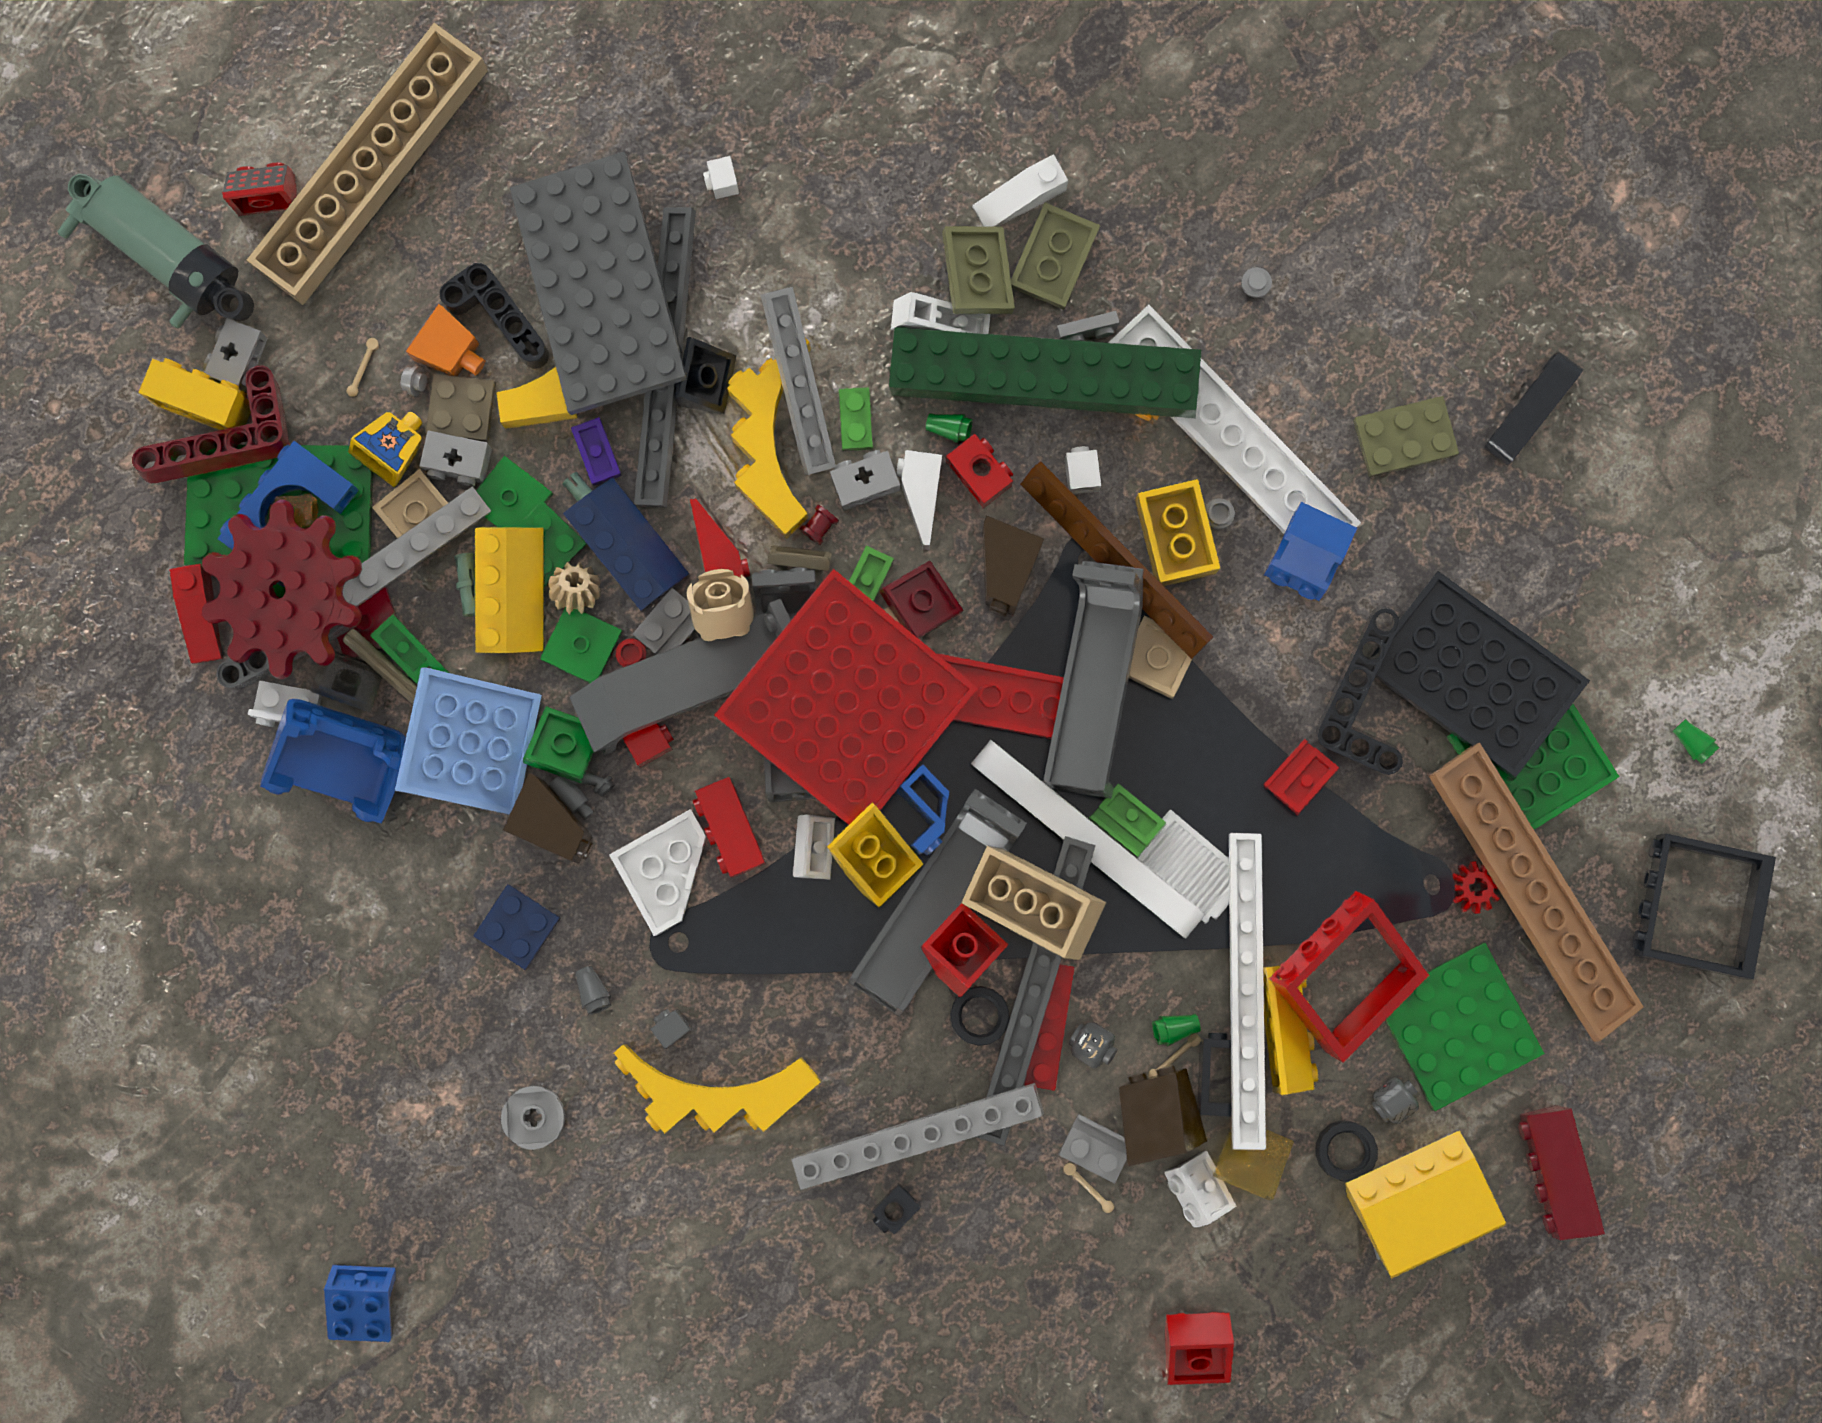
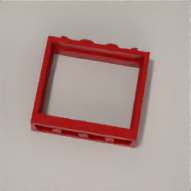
(1377, 1005)

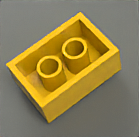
(195, 395)
(1177, 533)

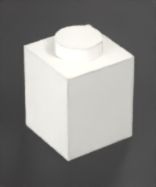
(1082, 470)

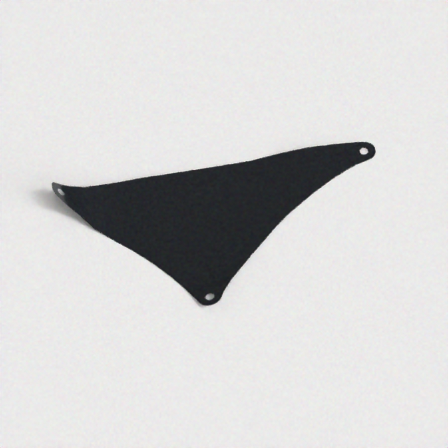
(1169, 753)

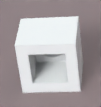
(721, 177)

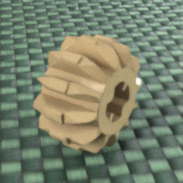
(574, 587)

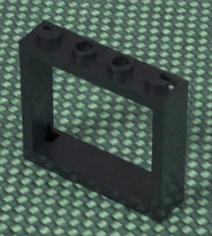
(1753, 913)

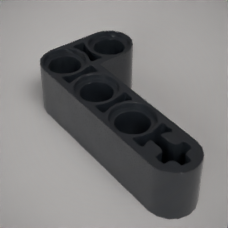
(502, 317)
(1533, 407)

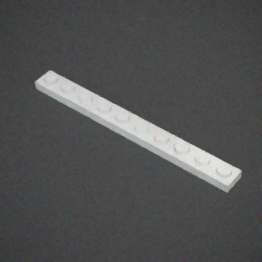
(1247, 992)

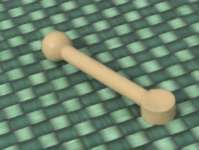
(372, 345)
(1193, 1040)
(1070, 1169)

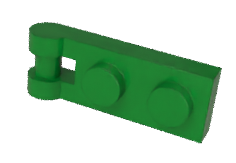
(405, 648)

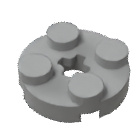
(521, 1131)

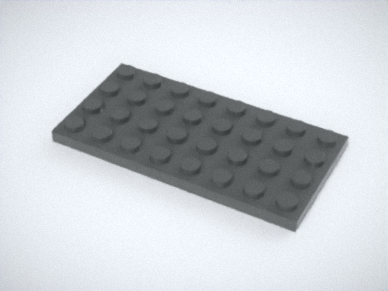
(598, 283)

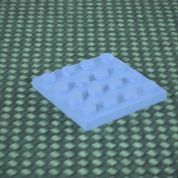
(467, 741)

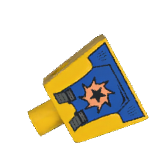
(388, 445)

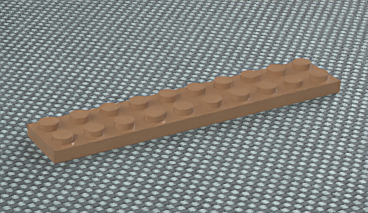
(1536, 892)

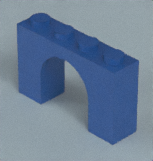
(294, 471)

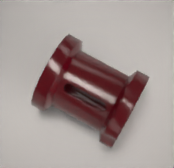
(818, 524)

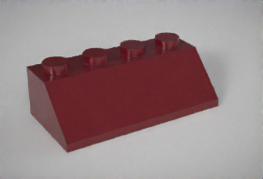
(1560, 1173)

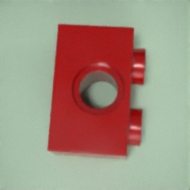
(983, 488)

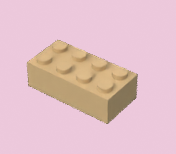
(1033, 903)

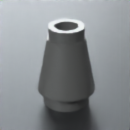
(592, 991)

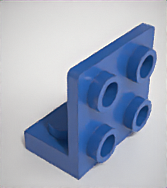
(359, 1303)

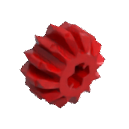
(1481, 897)

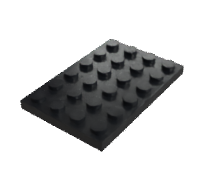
(1478, 674)

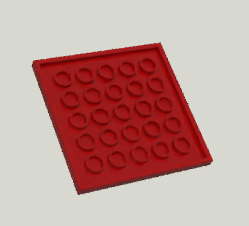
(846, 700)

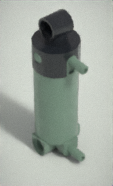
(159, 245)

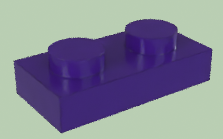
(596, 451)

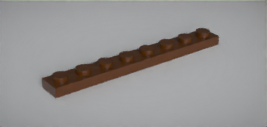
(1107, 549)

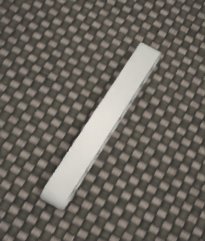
(1108, 854)

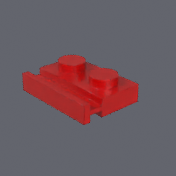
(1301, 777)

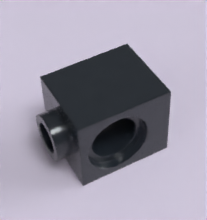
(905, 1199)

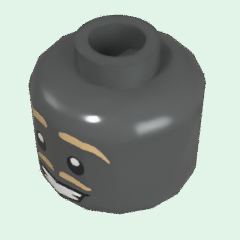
(1093, 1045)

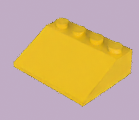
(1425, 1204)

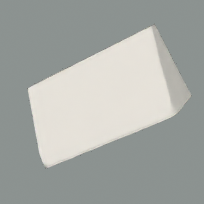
(811, 852)

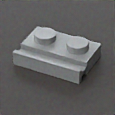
(667, 624)
(1095, 1148)

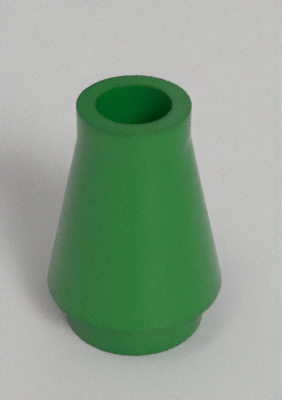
(950, 426)
(1695, 741)
(1172, 1029)

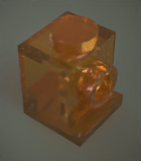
(305, 509)

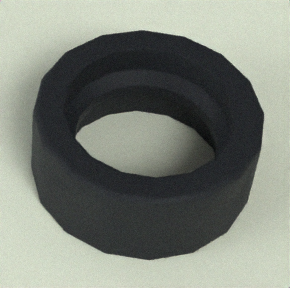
(998, 1030)
(1369, 1143)

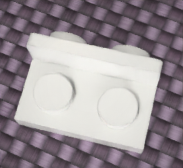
(272, 699)
(1198, 1191)

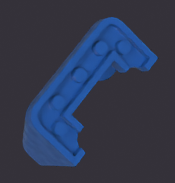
(335, 758)

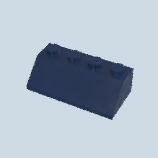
(626, 543)

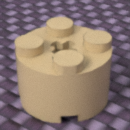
(720, 605)

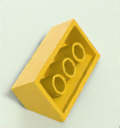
(509, 589)
(1287, 1042)

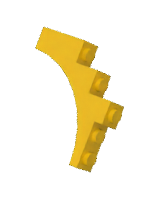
(533, 402)
(762, 481)
(674, 1099)

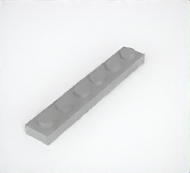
(798, 380)
(416, 546)

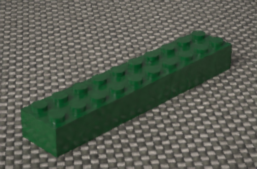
(1045, 372)

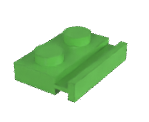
(1128, 821)

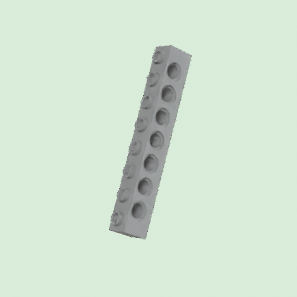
(918, 1136)

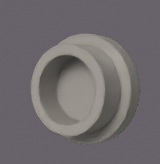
(1256, 282)
(414, 380)
(1220, 513)

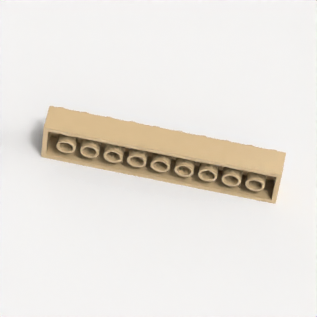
(368, 164)

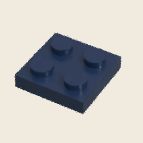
(517, 927)

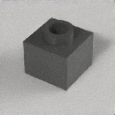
(670, 1027)

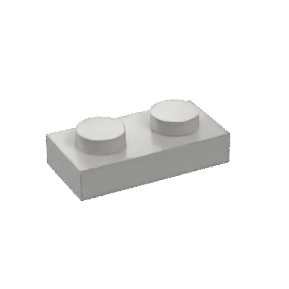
(1099, 325)

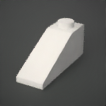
(1022, 193)
(929, 313)
(920, 485)

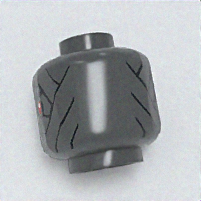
(1396, 1100)

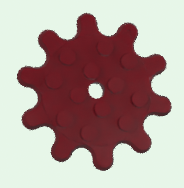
(312, 593)

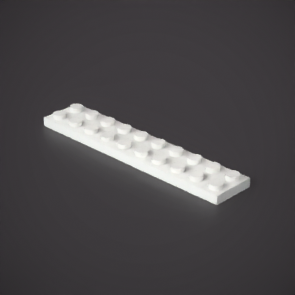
(1239, 438)

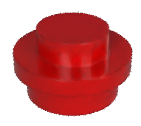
(630, 652)

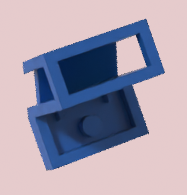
(1310, 552)
(929, 839)

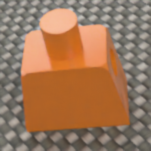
(446, 345)

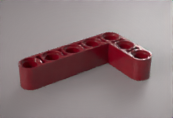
(224, 440)

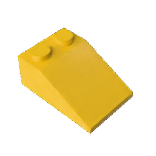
(874, 855)

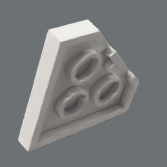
(662, 869)

